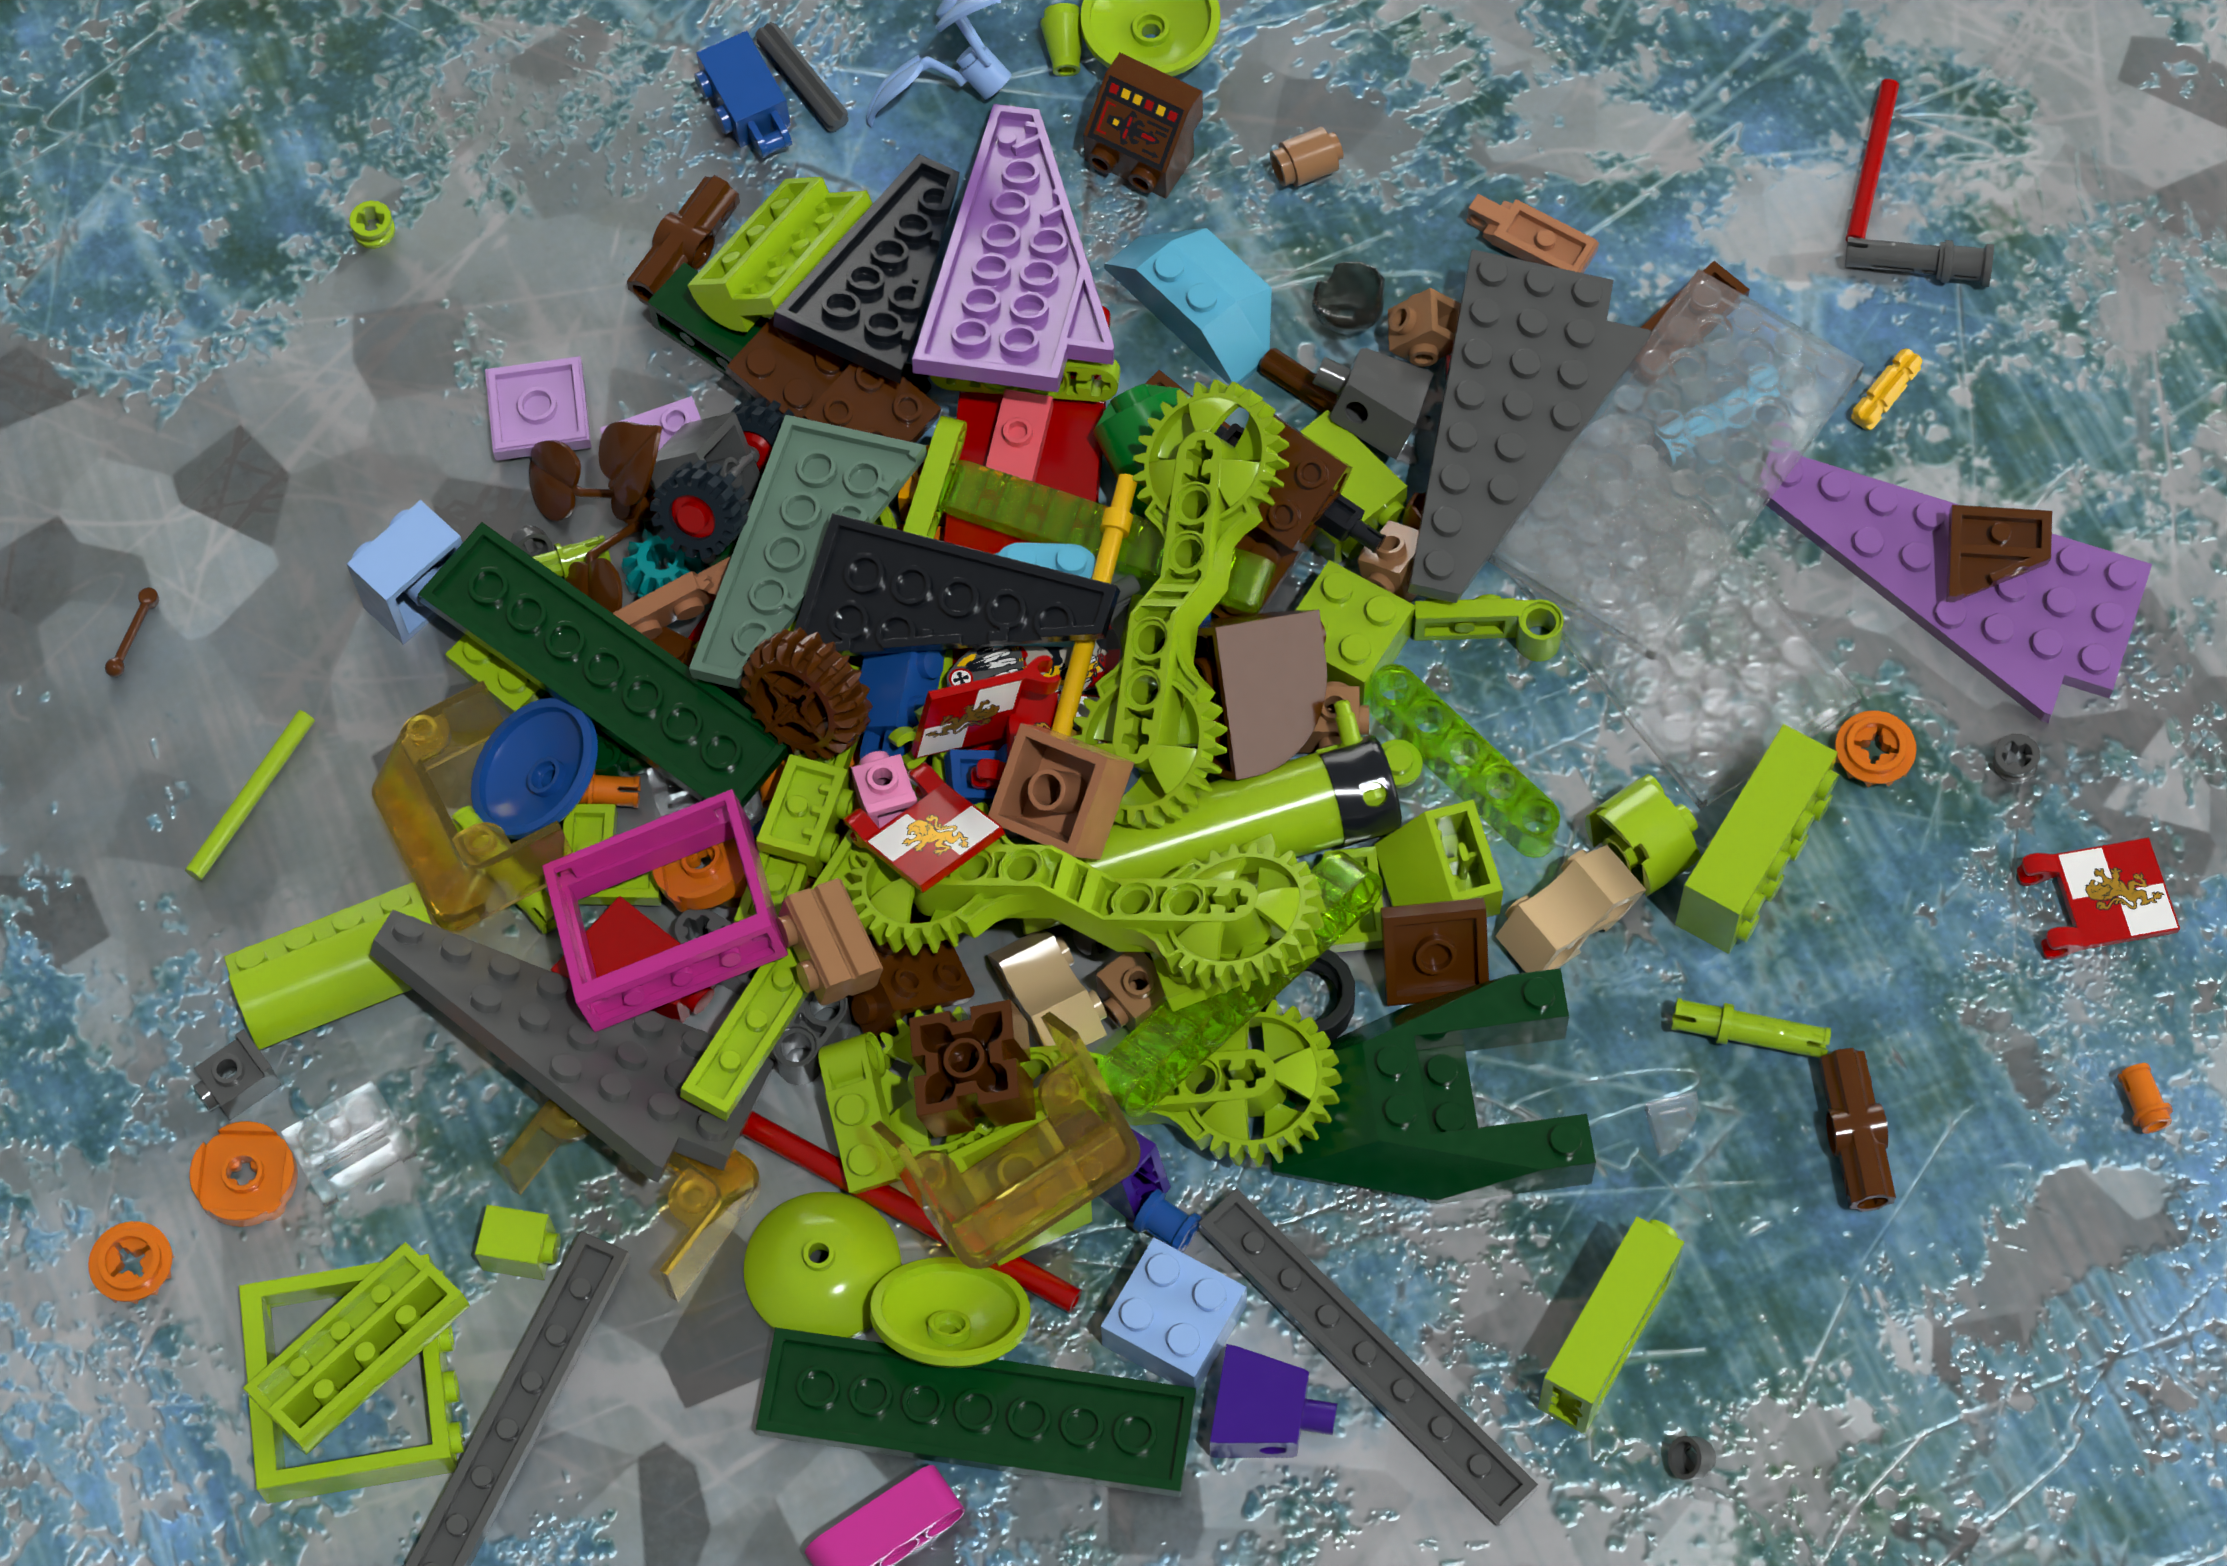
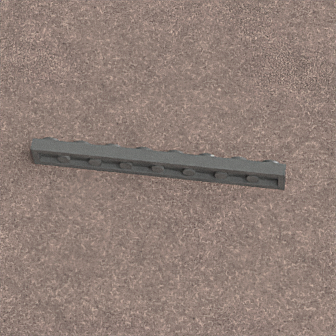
(1368, 1357)
(521, 1404)

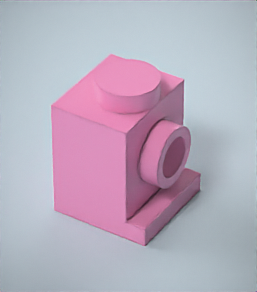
(882, 786)

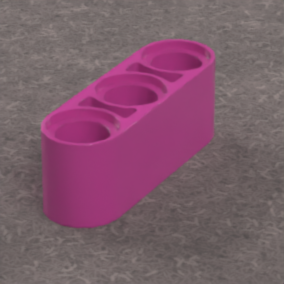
(890, 1524)

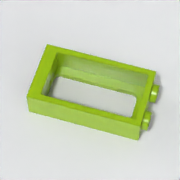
(1611, 1324)

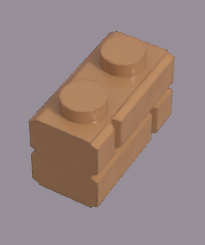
(828, 942)

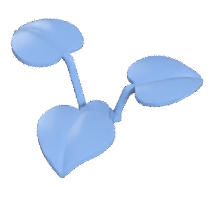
(977, 62)

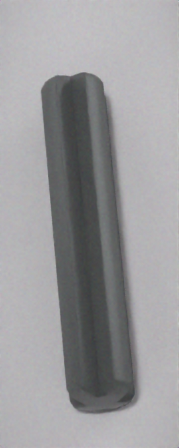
(802, 77)

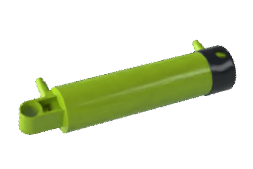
(1305, 804)

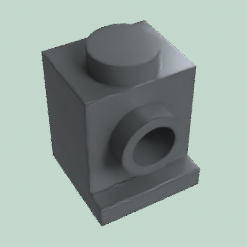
(248, 1085)

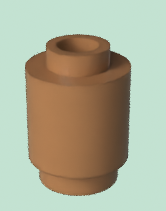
(1306, 157)

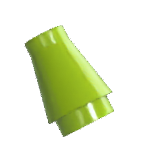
(1063, 37)

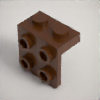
(911, 984)

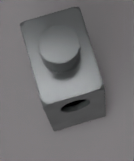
(1375, 397)

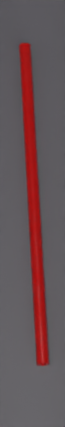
(899, 1206)

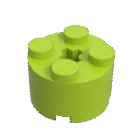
(1646, 832)

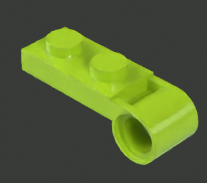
(1492, 618)
(855, 1102)

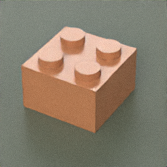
(1060, 791)

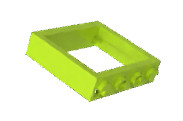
(282, 1484)

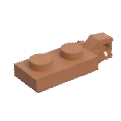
(1532, 234)
(675, 601)

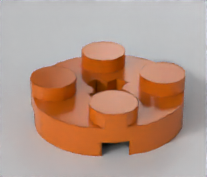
(705, 886)
(264, 1195)

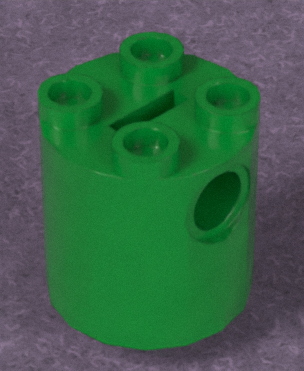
(1124, 423)

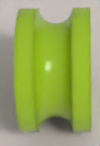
(372, 238)

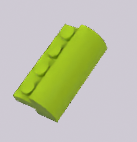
(775, 251)
(319, 969)
(356, 1347)

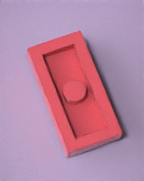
(1020, 433)

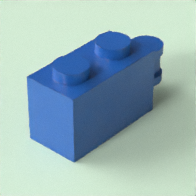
(744, 94)
(896, 690)

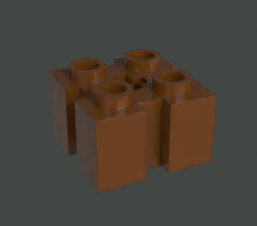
(972, 1068)

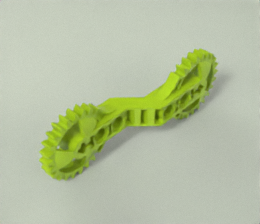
(1181, 475)
(1179, 918)
(1291, 1059)

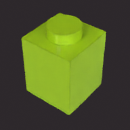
(517, 1242)

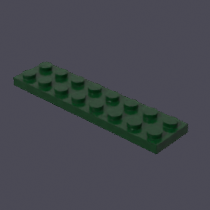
(602, 668)
(978, 1416)

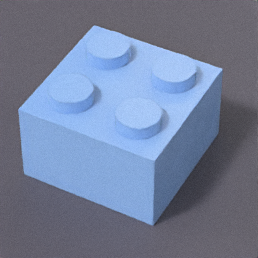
(398, 567)
(1174, 1315)

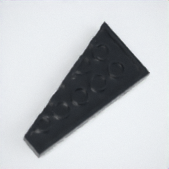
(875, 280)
(916, 593)

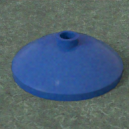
(534, 767)

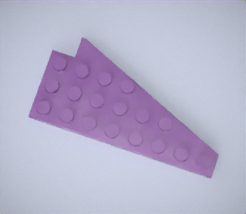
(1015, 272)
(2024, 634)

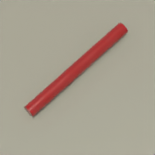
(1873, 159)

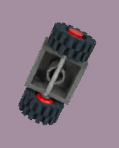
(711, 476)

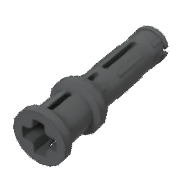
(1944, 261)

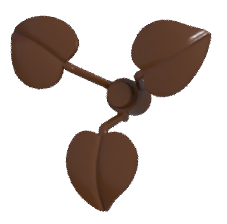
(628, 460)

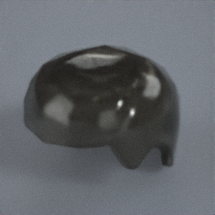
(1349, 298)

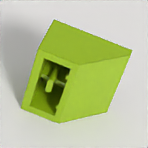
(1440, 859)

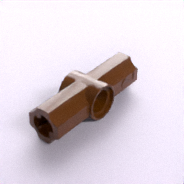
(685, 236)
(1857, 1130)

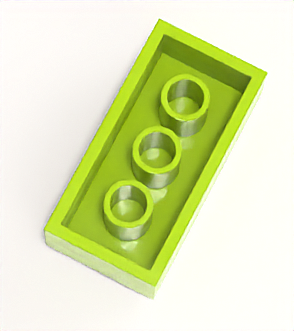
(1758, 839)

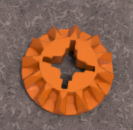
(1894, 738)
(107, 1263)

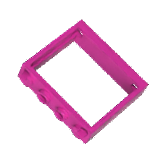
(685, 966)

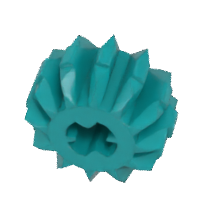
(646, 560)

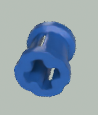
(1167, 1221)

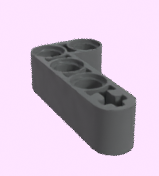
(804, 1028)

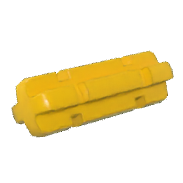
(1886, 389)

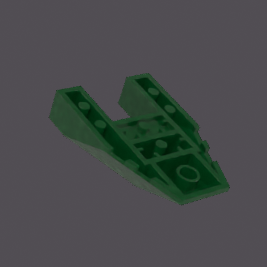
(1410, 1105)

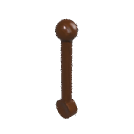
(148, 599)

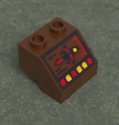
(1143, 126)

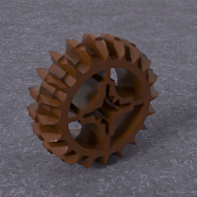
(806, 694)

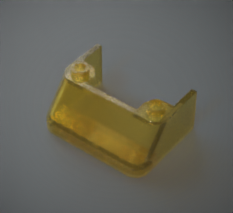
(468, 871)
(1036, 1176)
(701, 1199)

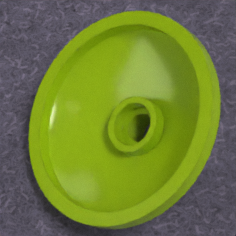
(1183, 31)
(827, 1295)
(949, 1312)

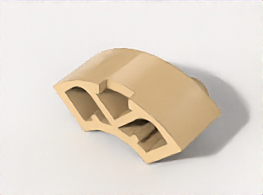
(1557, 920)
(1040, 980)

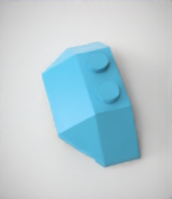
(1201, 296)

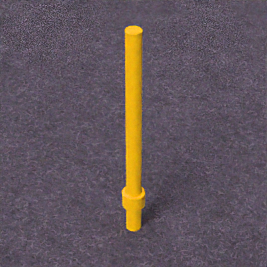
(1115, 527)

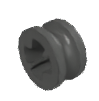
(2018, 744)

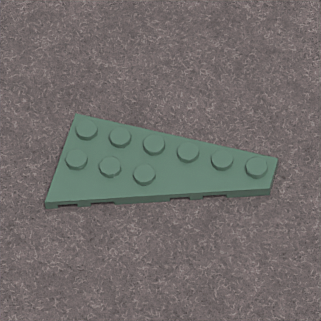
(806, 479)

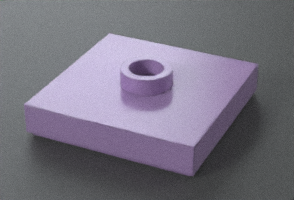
(537, 405)

